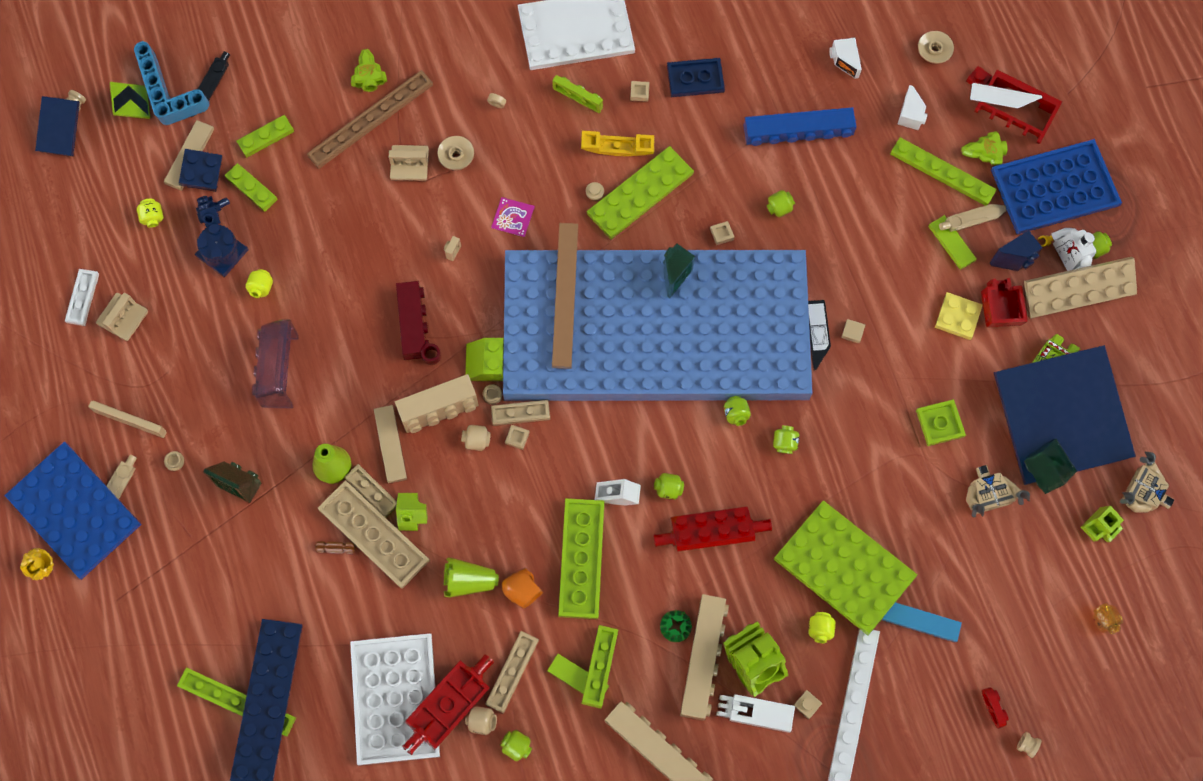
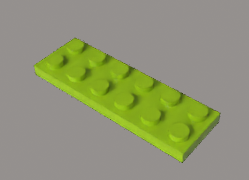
(640, 192)
(581, 559)

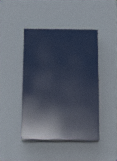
(695, 77)
(57, 126)

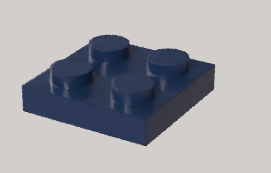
(200, 170)

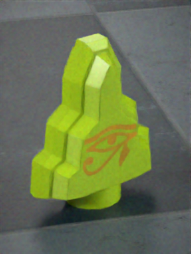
(368, 73)
(987, 149)

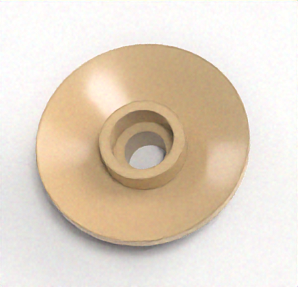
(938, 41)
(452, 146)

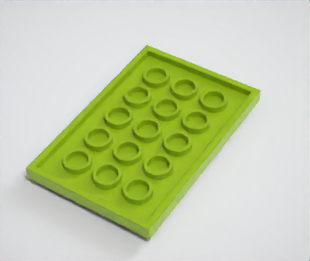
(845, 567)

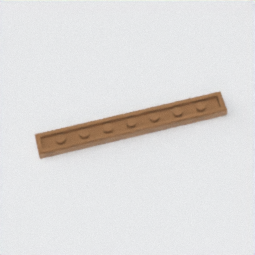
(369, 119)
(565, 296)

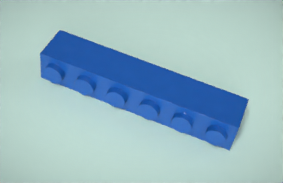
(799, 126)

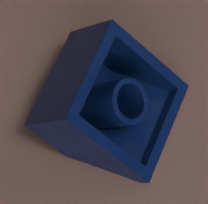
(1018, 253)

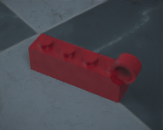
(412, 323)

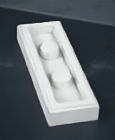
(82, 297)

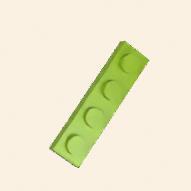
(600, 666)

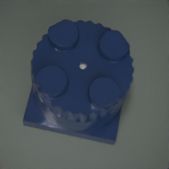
(219, 248)

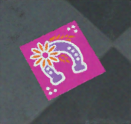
(512, 217)

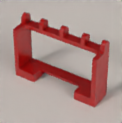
(1047, 104)

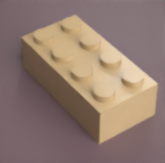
(437, 404)

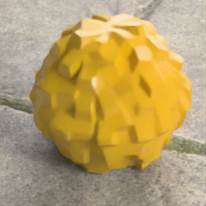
(37, 564)

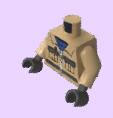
(1147, 488)
(992, 492)

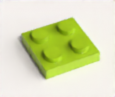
(940, 422)

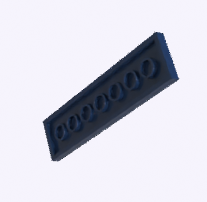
(266, 701)

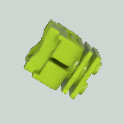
(755, 658)

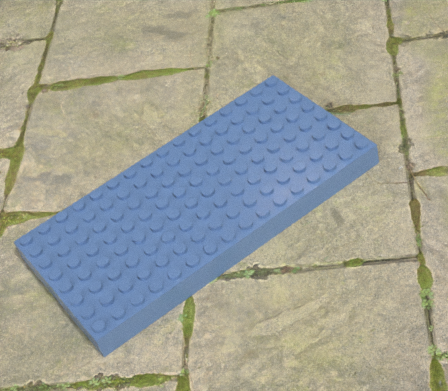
(722, 335)

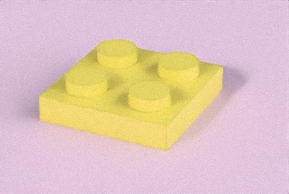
(958, 316)

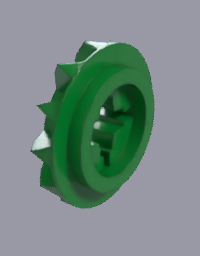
(674, 635)

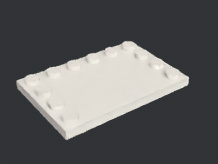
(574, 31)
(388, 685)

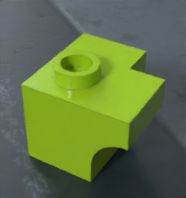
(410, 512)
(1103, 524)

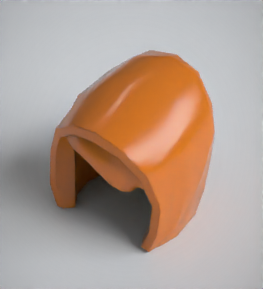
(521, 588)

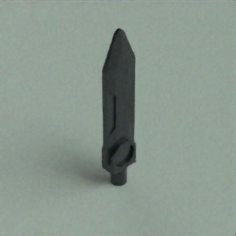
(214, 75)

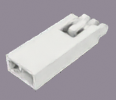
(764, 713)

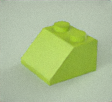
(485, 359)

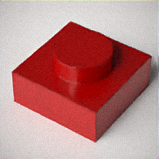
(979, 76)

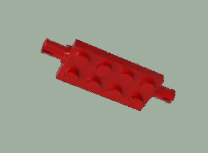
(712, 529)
(447, 704)

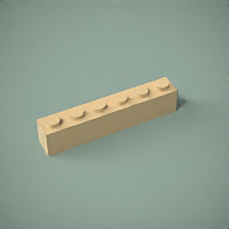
(703, 657)
(653, 746)

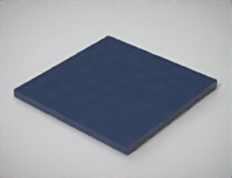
(1066, 401)

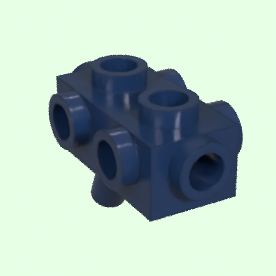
(208, 210)

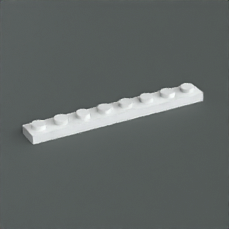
(853, 706)

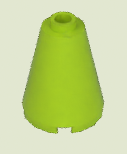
(331, 463)
(467, 578)

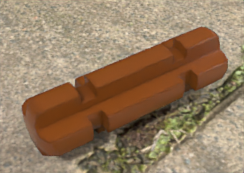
(335, 547)

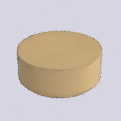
(496, 100)
(492, 394)

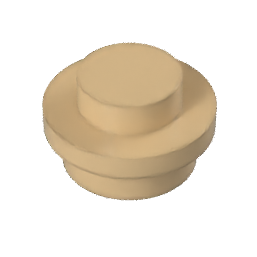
(594, 191)
(174, 461)

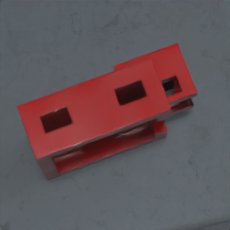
(1003, 304)

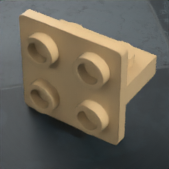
(409, 162)
(122, 316)

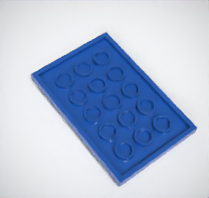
(1056, 186)
(73, 510)

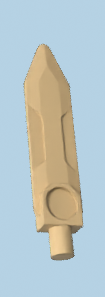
(973, 217)
(122, 476)

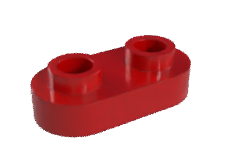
(992, 703)

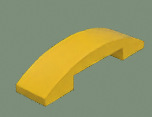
(617, 145)

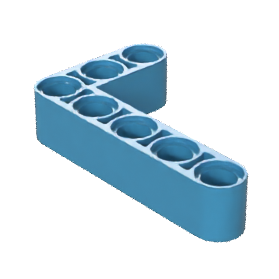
(159, 90)

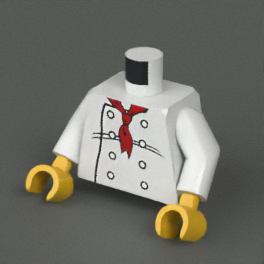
(1073, 247)

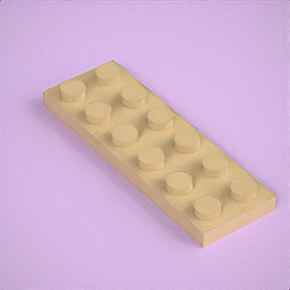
(1080, 287)
(373, 534)

